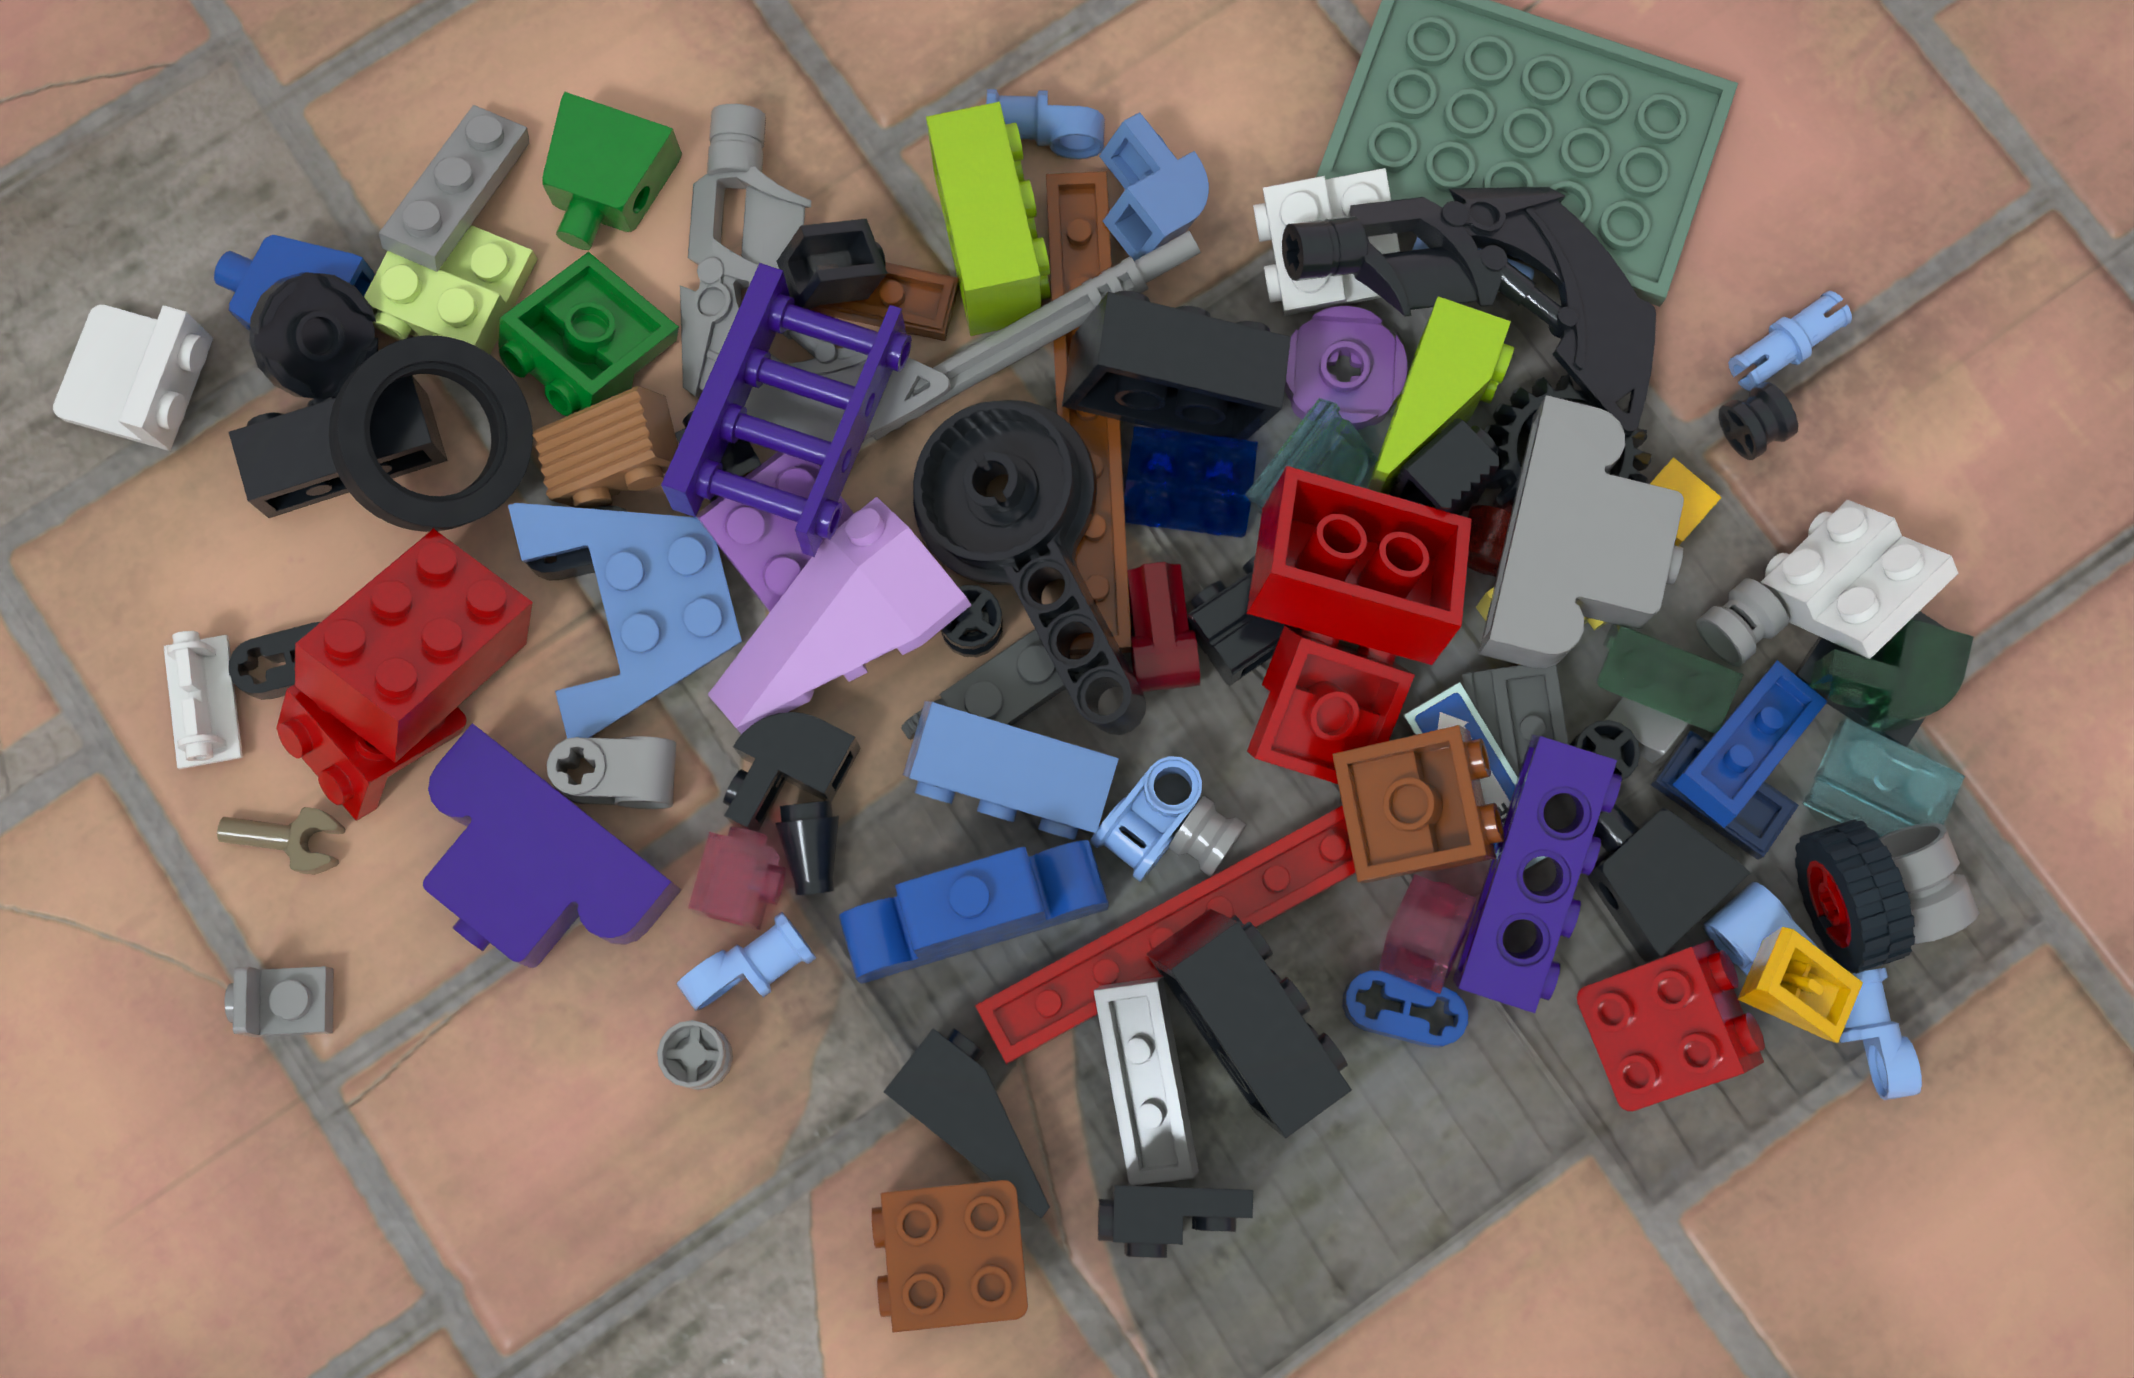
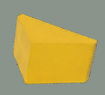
(1800, 985)

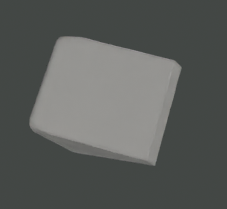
(1650, 727)

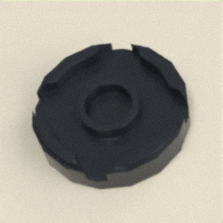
(311, 334)

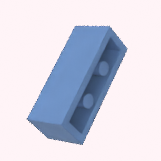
(1009, 770)

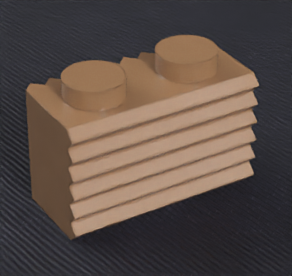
(607, 449)

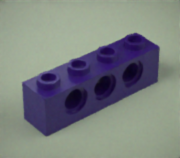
(1484, 962)

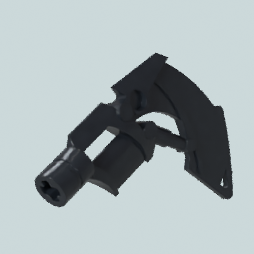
(1600, 321)

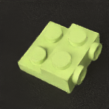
(458, 301)

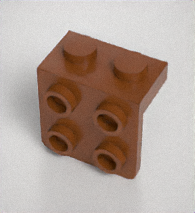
(950, 1256)

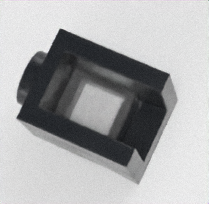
(832, 263)

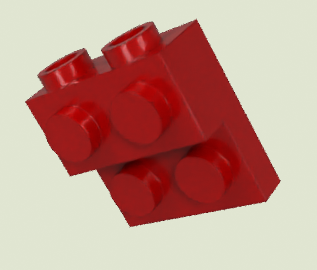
(1326, 702)

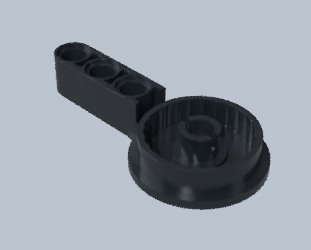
(1027, 536)

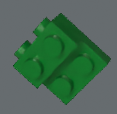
(583, 335)

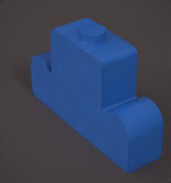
(972, 908)

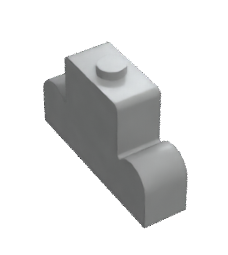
(1578, 540)

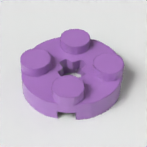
(1370, 347)

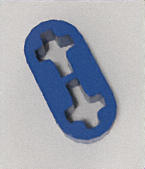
(1401, 1024)

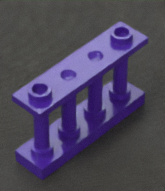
(747, 364)

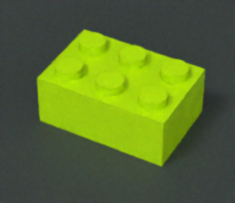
(988, 216)

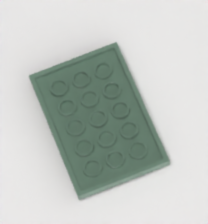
(1527, 102)

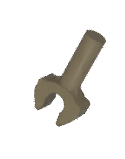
(290, 838)

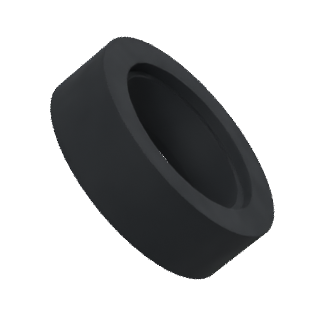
(484, 379)

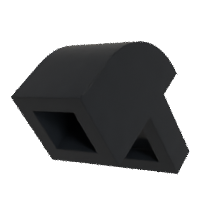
(792, 750)

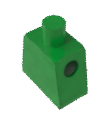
(605, 168)

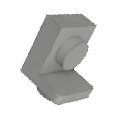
(280, 1001)

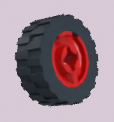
(1854, 896)

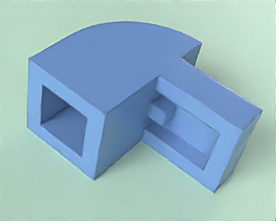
(1160, 191)

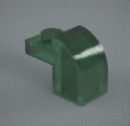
(1914, 679)

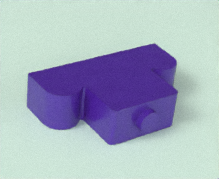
(532, 859)

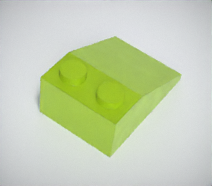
(1452, 370)

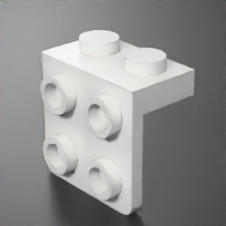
(133, 374)

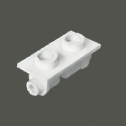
(202, 700)

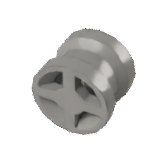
(1207, 835)

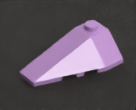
(847, 606)

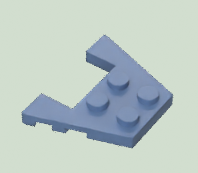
(659, 595)

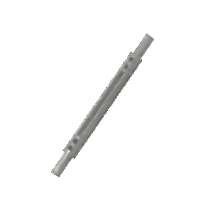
(1051, 321)

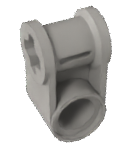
(626, 772)

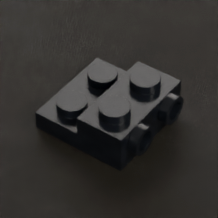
(1153, 1216)

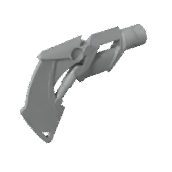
(769, 224)

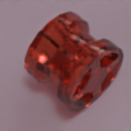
(1487, 538)

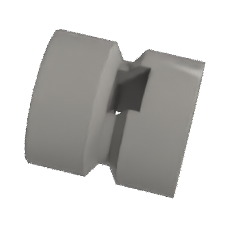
(1938, 898)

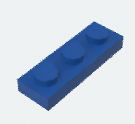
(1750, 744)

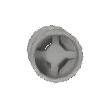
(1742, 622)
(683, 1053)

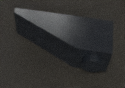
(960, 1105)

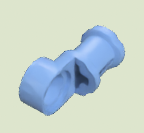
(759, 962)
(1889, 1055)

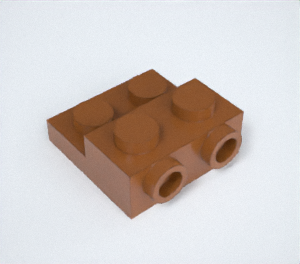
(1417, 804)

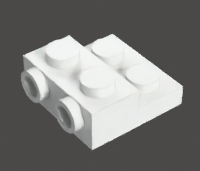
(1312, 201)
(1857, 578)

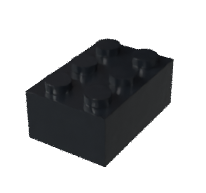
(1175, 368)
(1252, 1020)

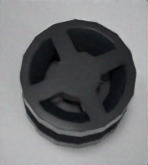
(1758, 420)
(989, 623)
(1612, 741)

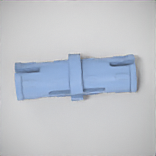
(1790, 340)

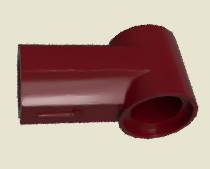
(1162, 645)

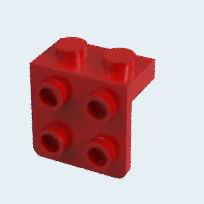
(345, 763)
(1671, 1026)

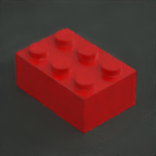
(1360, 566)
(412, 644)

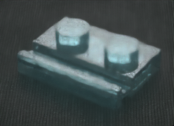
(1318, 445)
(1880, 782)

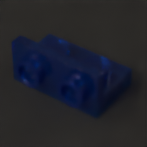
(1189, 482)

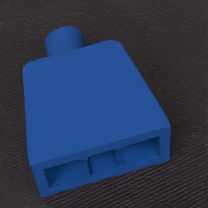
(278, 259)

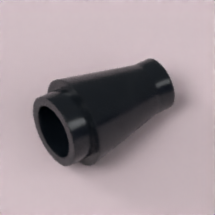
(809, 844)

